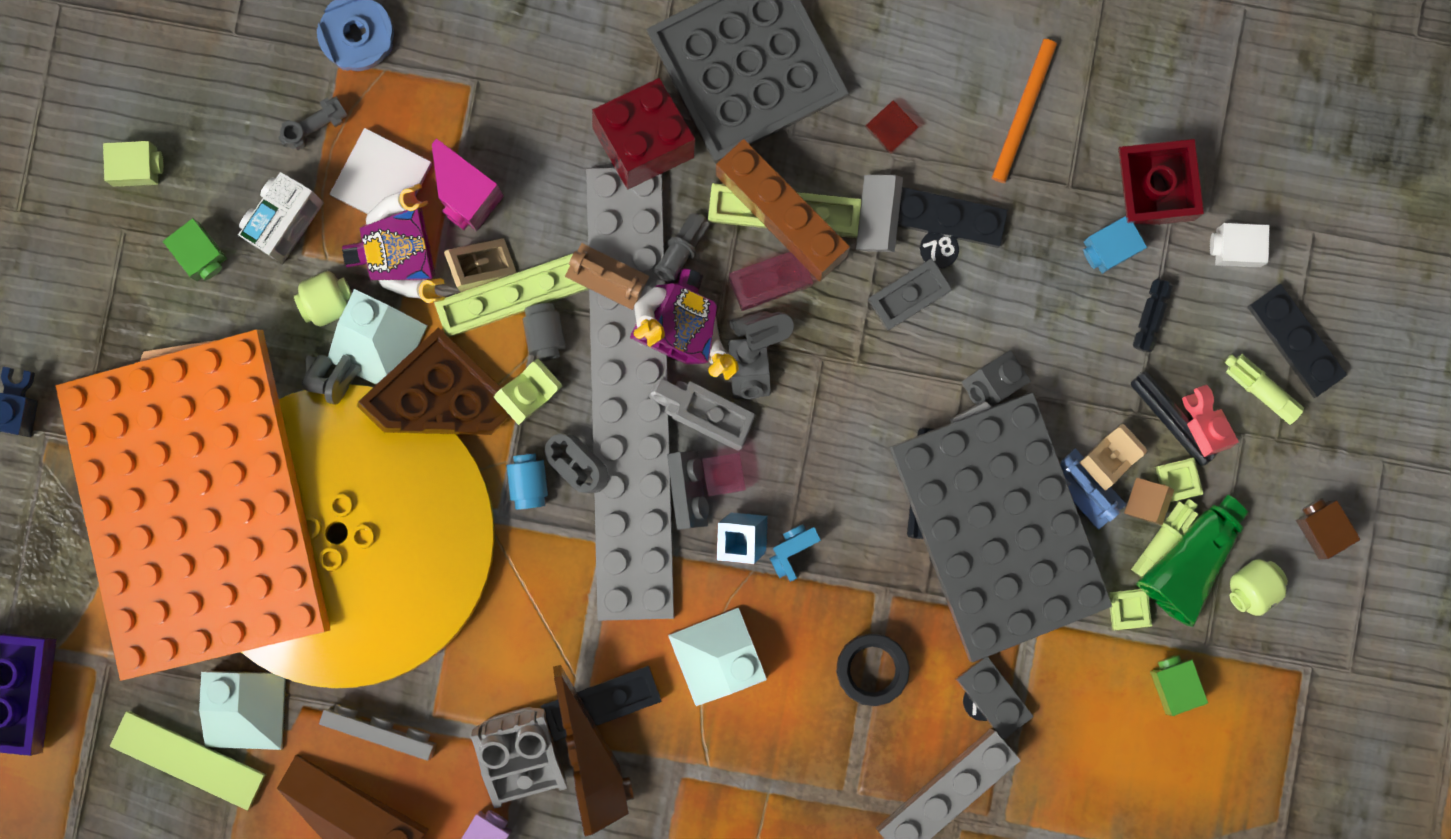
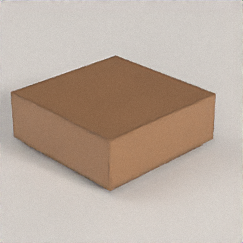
(1149, 501)

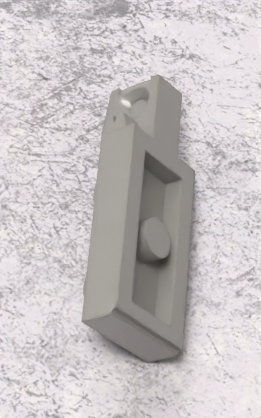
(704, 411)

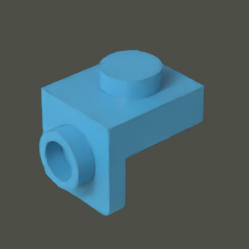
(796, 541)

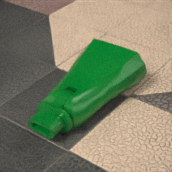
(1189, 569)

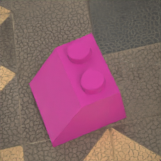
(463, 189)

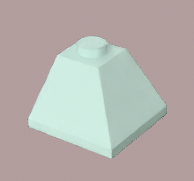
(374, 336)
(717, 657)
(242, 709)

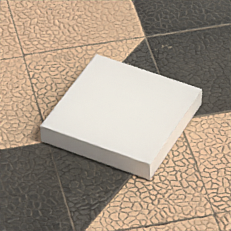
(377, 171)

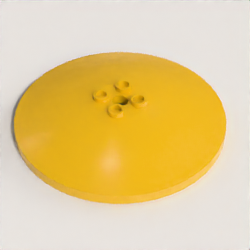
(411, 550)

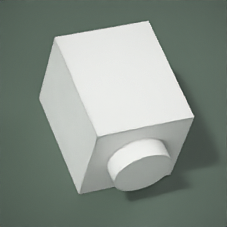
(1240, 245)

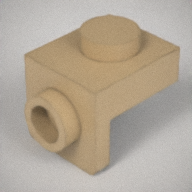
(1113, 456)

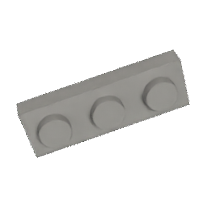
(378, 731)

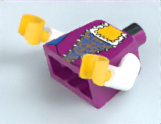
(397, 247)
(682, 325)

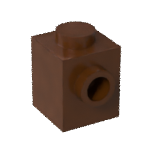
(1327, 528)

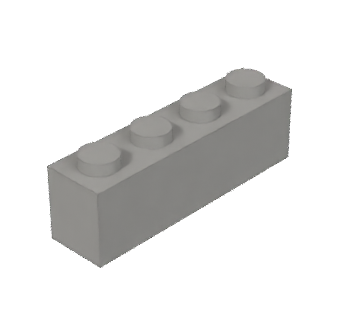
(951, 790)

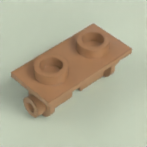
(606, 276)

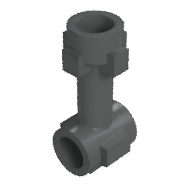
(295, 134)

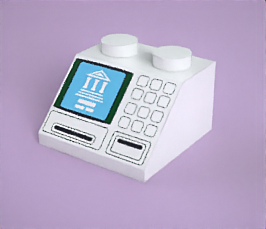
(280, 217)

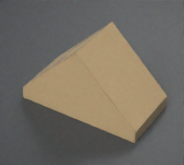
(479, 263)

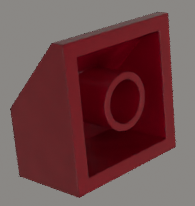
(1161, 182)

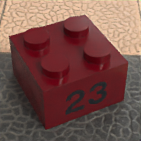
(643, 133)

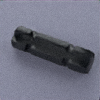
(1153, 315)

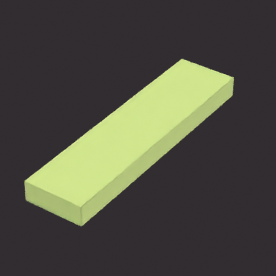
(838, 212)
(506, 297)
(187, 760)

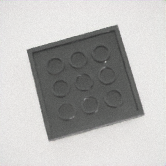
(746, 68)

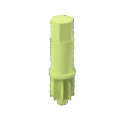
(1265, 389)
(1167, 536)

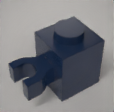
(16, 410)

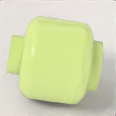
(322, 298)
(1258, 587)

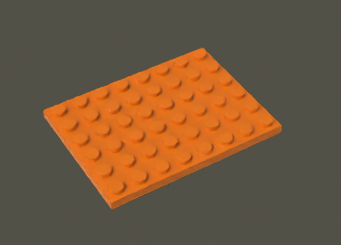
(192, 506)

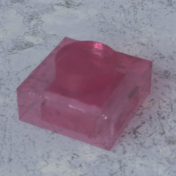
(724, 474)

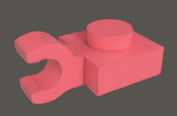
(1208, 427)

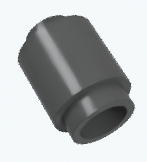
(543, 331)

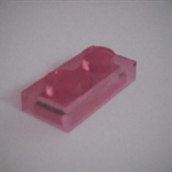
(769, 280)

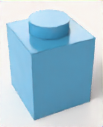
(1113, 245)
(742, 538)

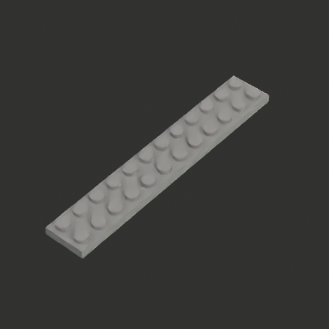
(629, 426)

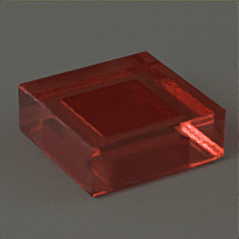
(891, 127)

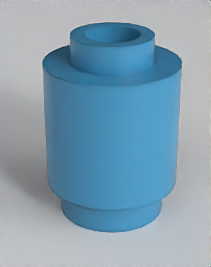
(527, 481)

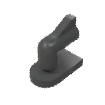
(763, 328)
(334, 386)

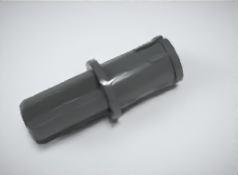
(681, 247)

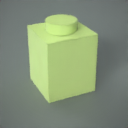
(132, 163)

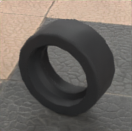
(901, 669)

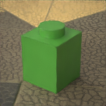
(195, 251)
(1178, 685)

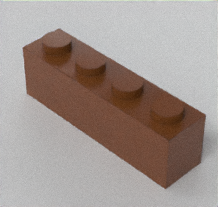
(781, 210)

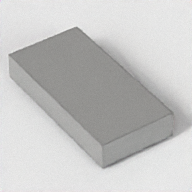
(879, 213)

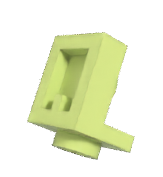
(528, 391)

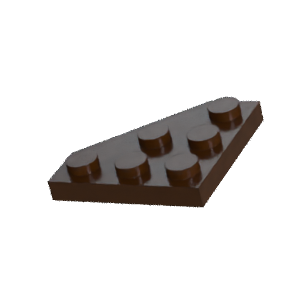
(435, 393)

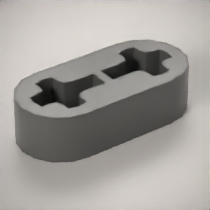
(571, 469)

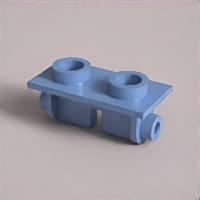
(1087, 494)

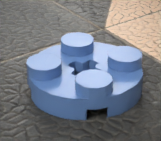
(349, 54)

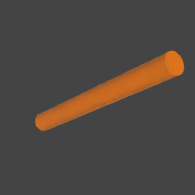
(1024, 110)

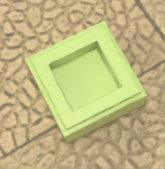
(1181, 477)
(1129, 609)

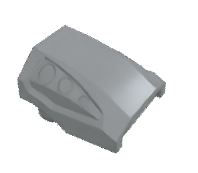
(517, 755)

